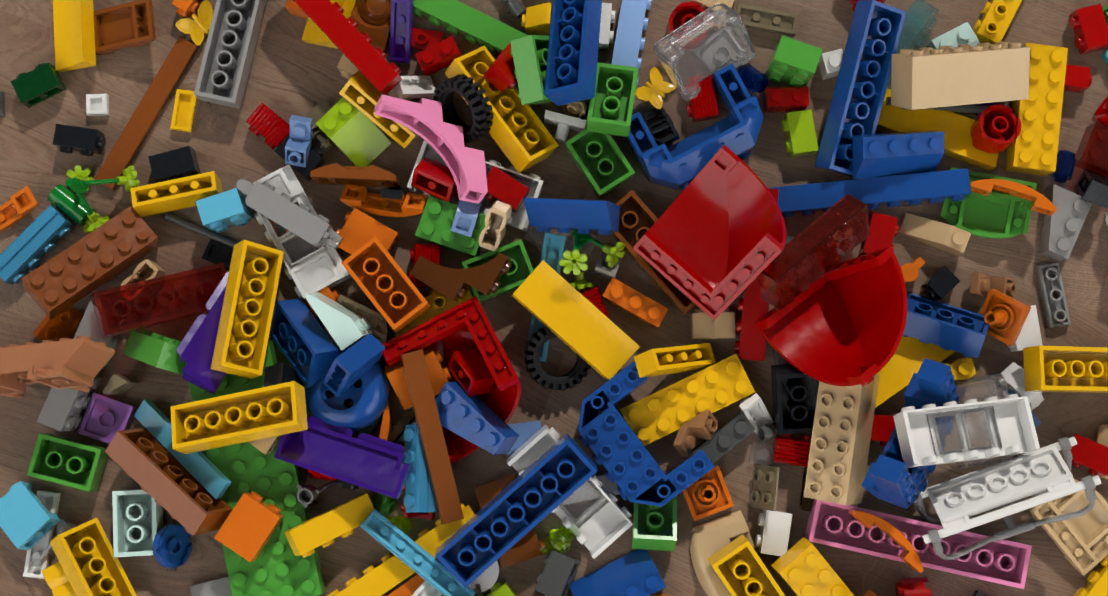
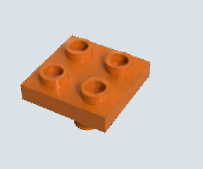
(1004, 316)
(61, 326)
(708, 495)

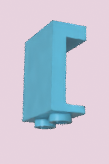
(24, 516)

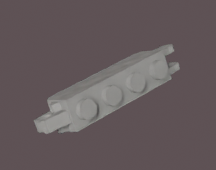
(289, 215)

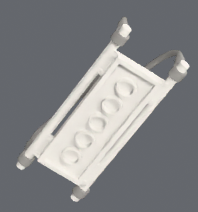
(999, 492)

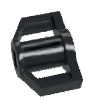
(661, 126)

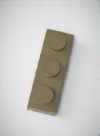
(768, 19)

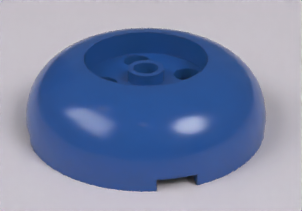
(368, 400)

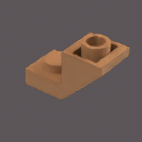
(982, 283)
(699, 427)

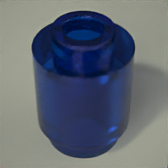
(753, 78)
(1064, 166)

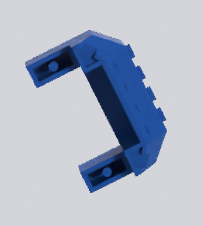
(683, 161)
(622, 451)
(889, 476)

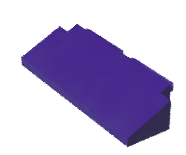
(200, 341)
(335, 453)

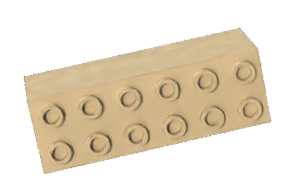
(960, 75)
(840, 442)

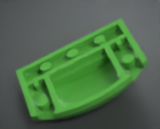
(992, 215)

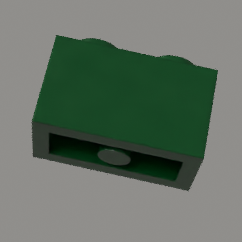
(38, 85)

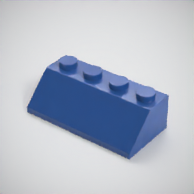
(897, 153)
(572, 215)
(945, 325)
(302, 341)
(627, 576)

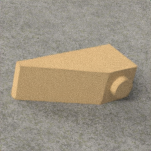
(935, 233)

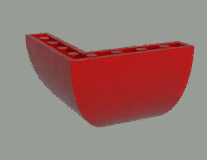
(716, 234)
(844, 321)
(458, 330)

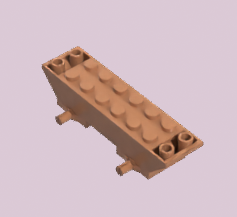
(52, 363)

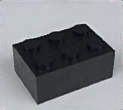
(793, 399)

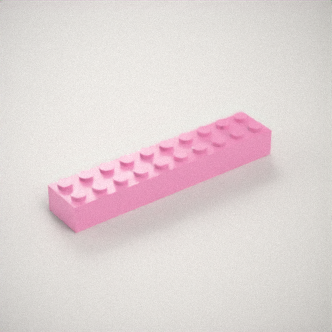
(995, 562)

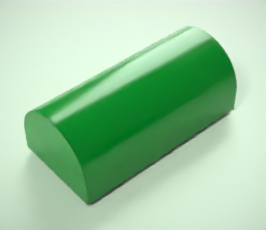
(69, 204)

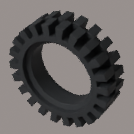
(476, 101)
(539, 375)

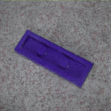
(401, 31)

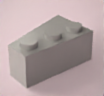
(1064, 226)

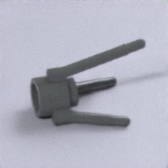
(308, 493)

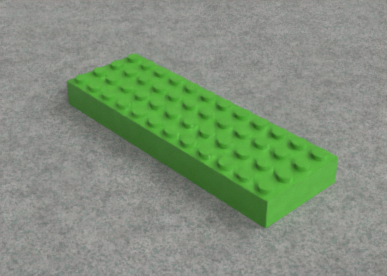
(276, 568)

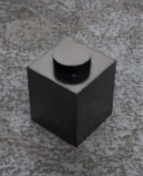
(940, 283)

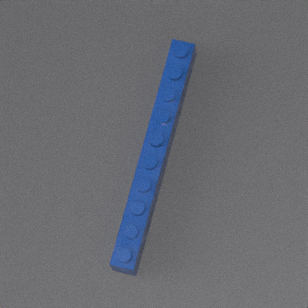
(876, 191)

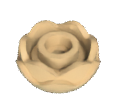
(575, 109)

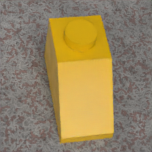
(537, 19)

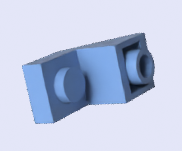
(299, 142)
(465, 218)

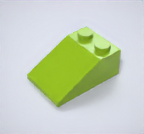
(353, 133)

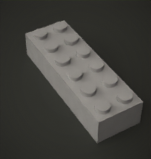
(229, 51)
(66, 407)

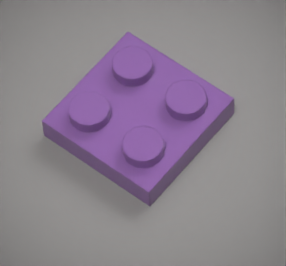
(105, 418)

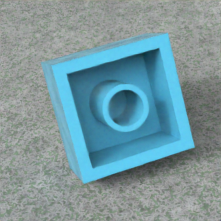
(224, 210)

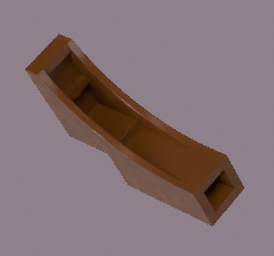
(453, 281)

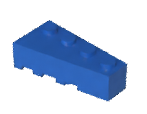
(473, 420)

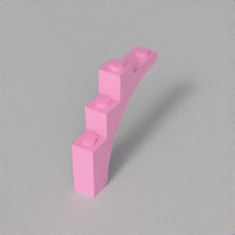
(447, 139)

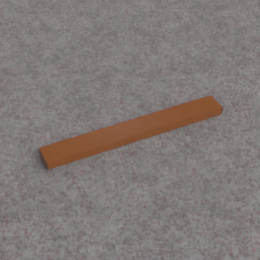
(148, 110)
(432, 436)

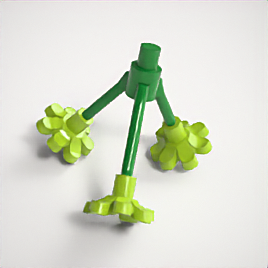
(80, 182)
(576, 261)

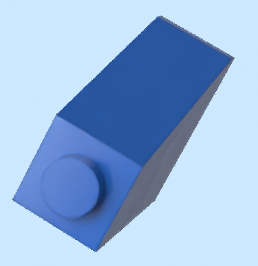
(353, 364)

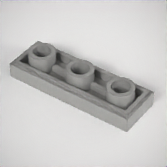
(1055, 308)

